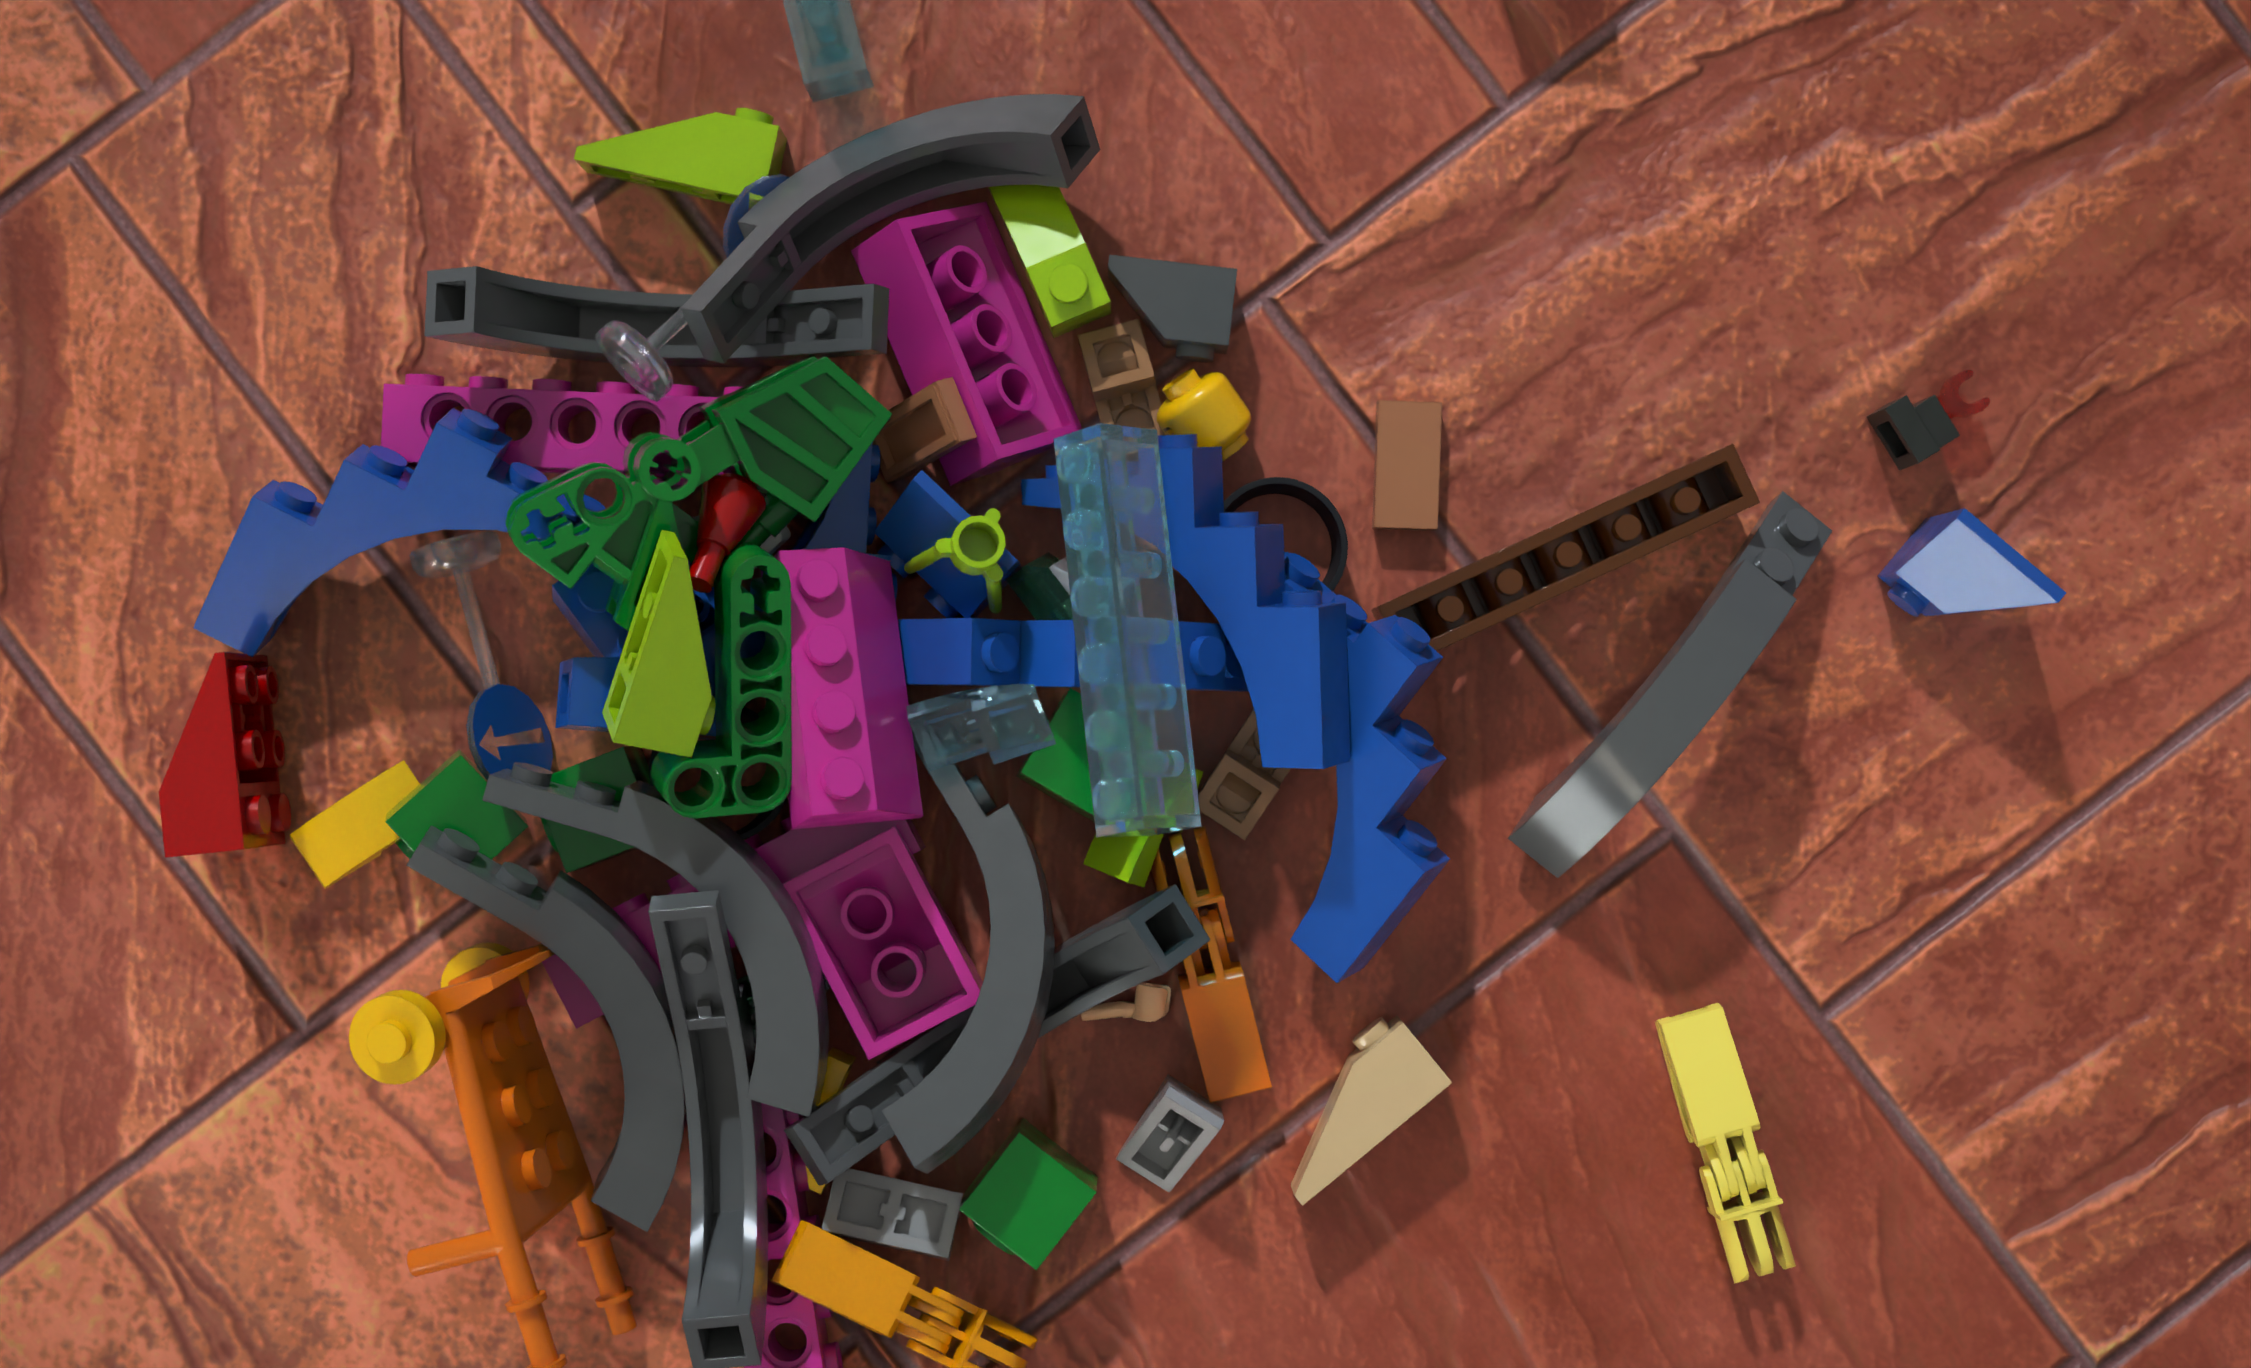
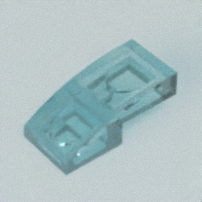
(980, 720)

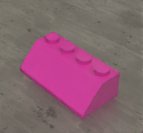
(967, 318)
(847, 693)

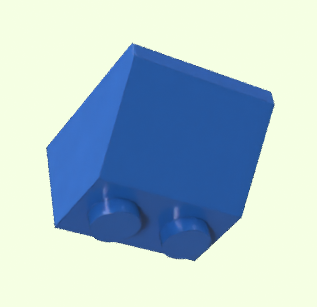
(914, 525)

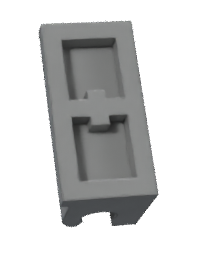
(893, 1213)

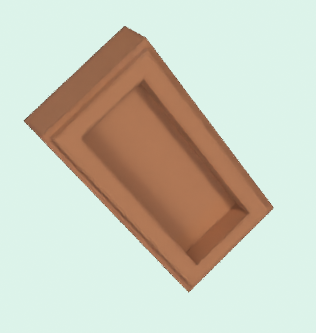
(923, 430)
(1407, 465)

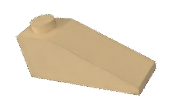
(1374, 1095)

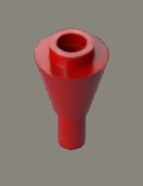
(726, 514)

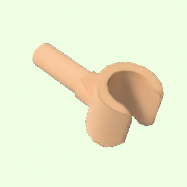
(1149, 1005)

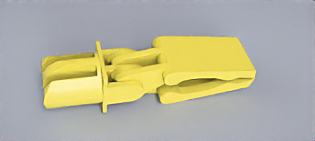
(1721, 1122)

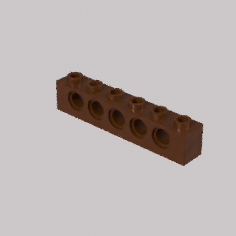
(1577, 549)

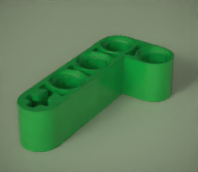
(736, 683)

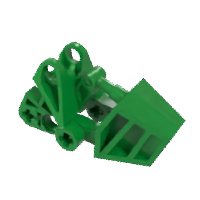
(785, 433)

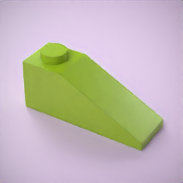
(696, 157)
(1052, 255)
(662, 678)

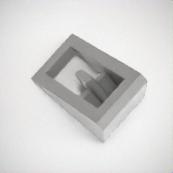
(1171, 1134)

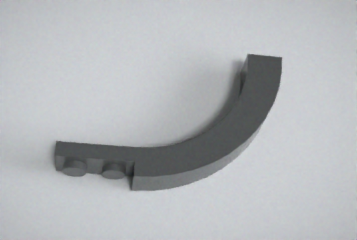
(873, 177)
(561, 320)
(1678, 694)
(755, 905)
(1087, 970)
(622, 981)
(1014, 997)
(725, 1132)

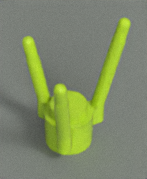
(974, 550)

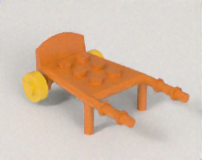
(512, 1123)

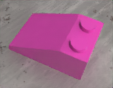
(885, 942)

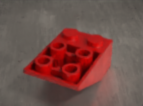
(225, 768)

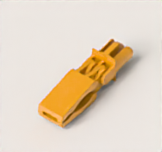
(878, 1293)

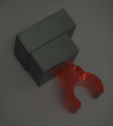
(1921, 429)

